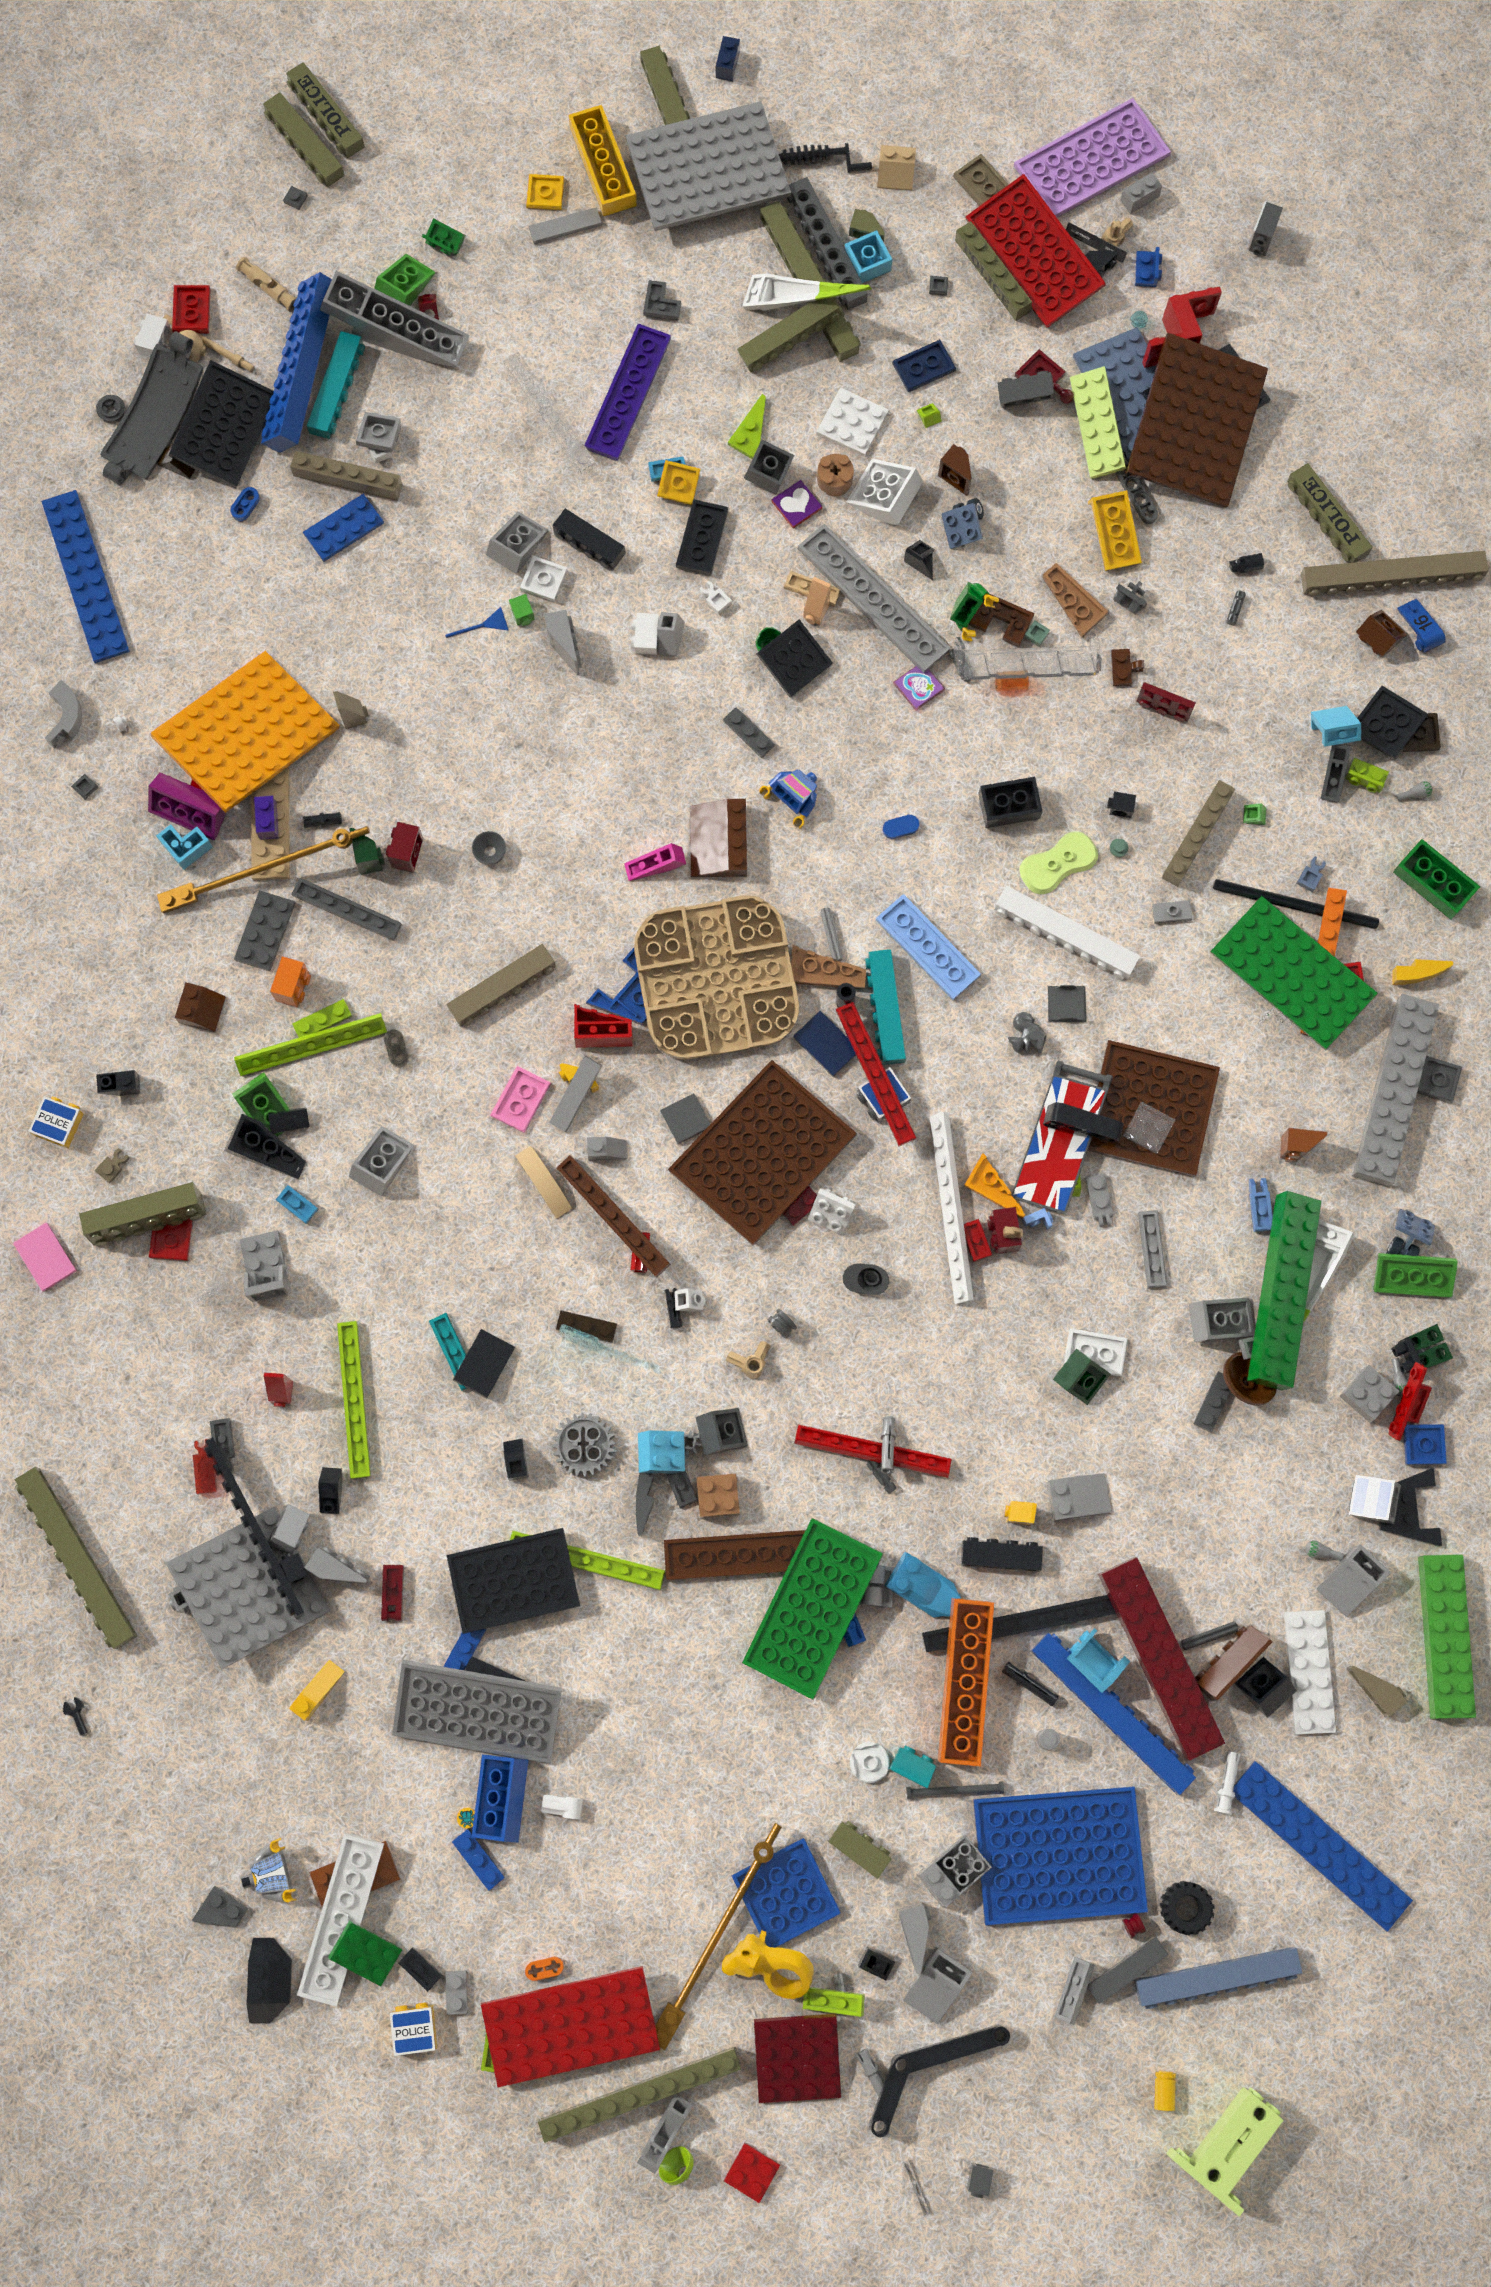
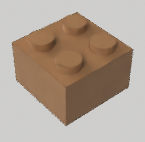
(718, 1496)

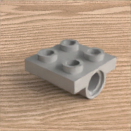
(876, 1592)

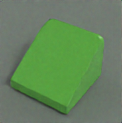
(1255, 814)

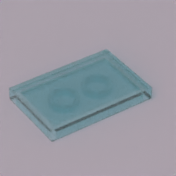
(580, 1338)

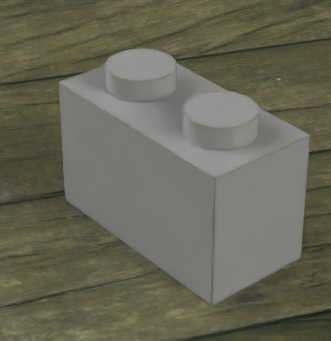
(1141, 193)
(288, 1529)

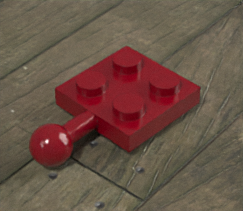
(1041, 362)

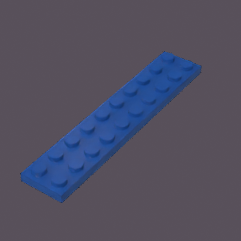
(85, 576)
(1321, 1846)

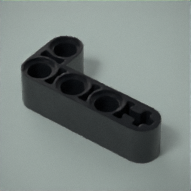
(1083, 1121)

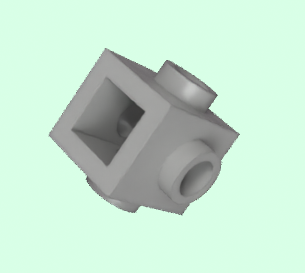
(177, 1601)

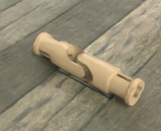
(262, 280)

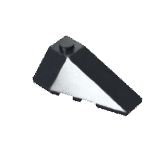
(259, 1145)

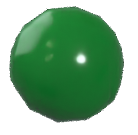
(765, 637)

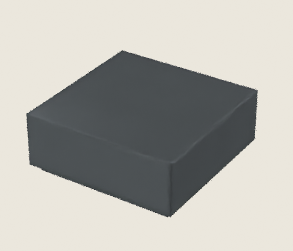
(938, 285)
(84, 786)

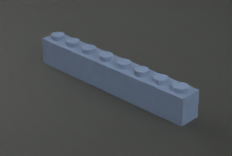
(1218, 1976)

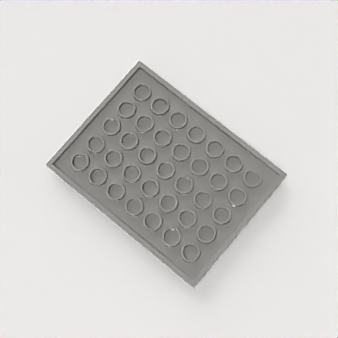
(708, 166)

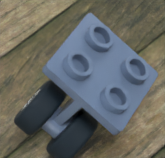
(963, 523)
(1415, 1228)

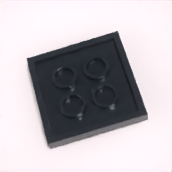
(794, 658)
(1390, 722)

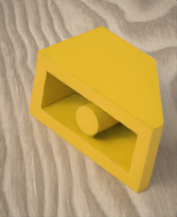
(1020, 1513)

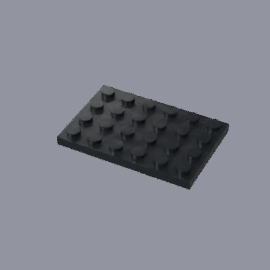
(222, 424)
(513, 1580)

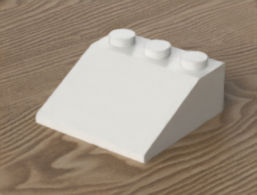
(885, 490)

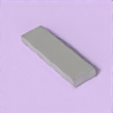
(565, 225)
(575, 1093)
(1152, 1249)

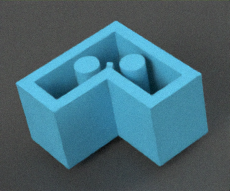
(185, 849)

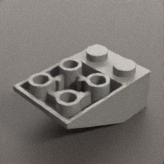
(563, 638)
(327, 1567)
(1353, 1580)
(954, 1871)
(937, 1985)

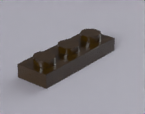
(599, 1328)

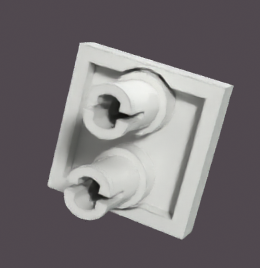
(831, 1211)

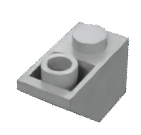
(669, 633)

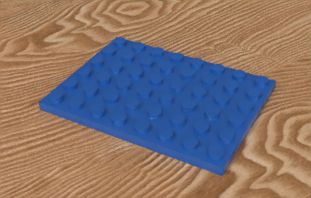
(1060, 1855)

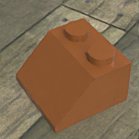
(1299, 1142)

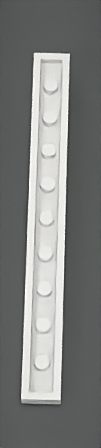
(951, 1208)

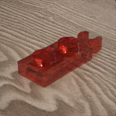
(203, 1470)

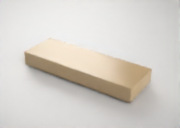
(801, 585)

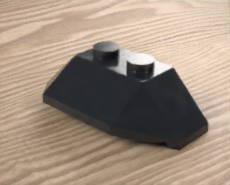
(267, 1980)

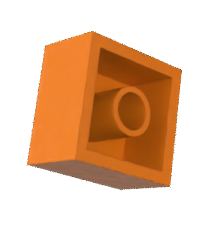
(290, 982)

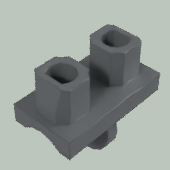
(1137, 602)

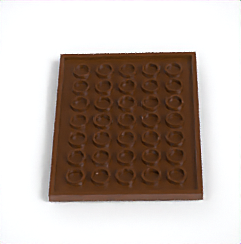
(1197, 420)
(762, 1152)

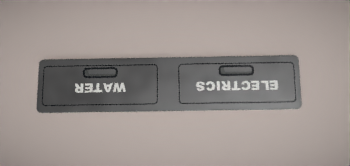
(1094, 241)

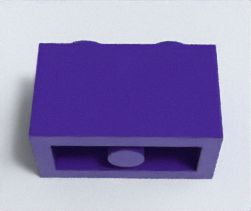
(266, 817)

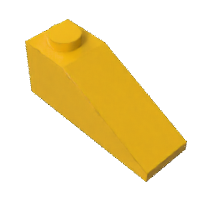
(316, 1690)

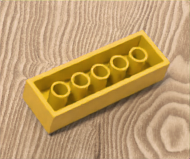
(602, 160)

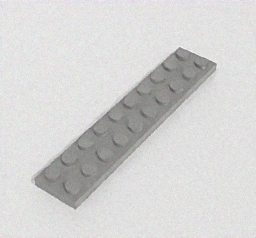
(874, 598)

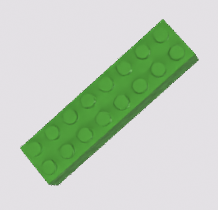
(1446, 1636)

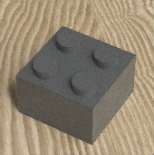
(769, 466)

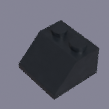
(1265, 1686)

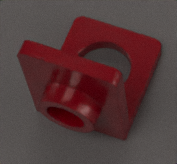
(428, 301)

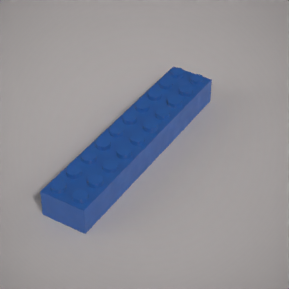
(297, 366)

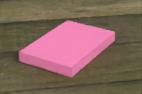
(520, 1099)
(44, 1257)

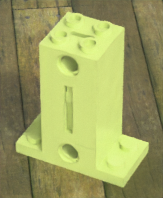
(1231, 2146)

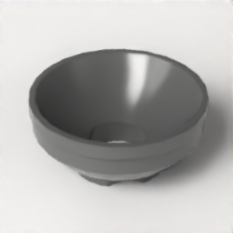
(485, 840)

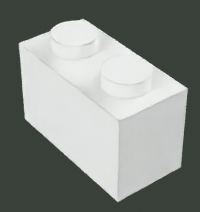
(153, 331)
(645, 633)

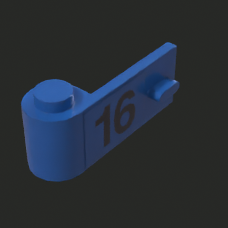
(1427, 630)

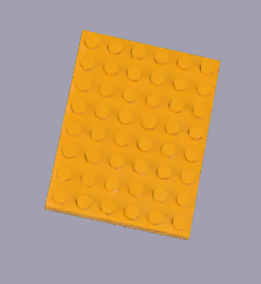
(245, 731)

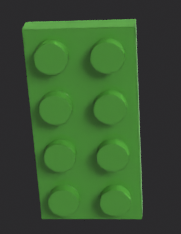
(1415, 1275)

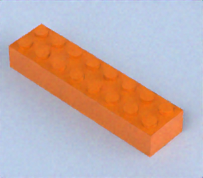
(966, 1682)

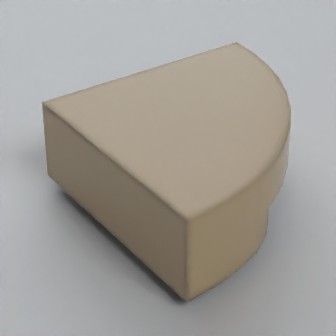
(1012, 1232)

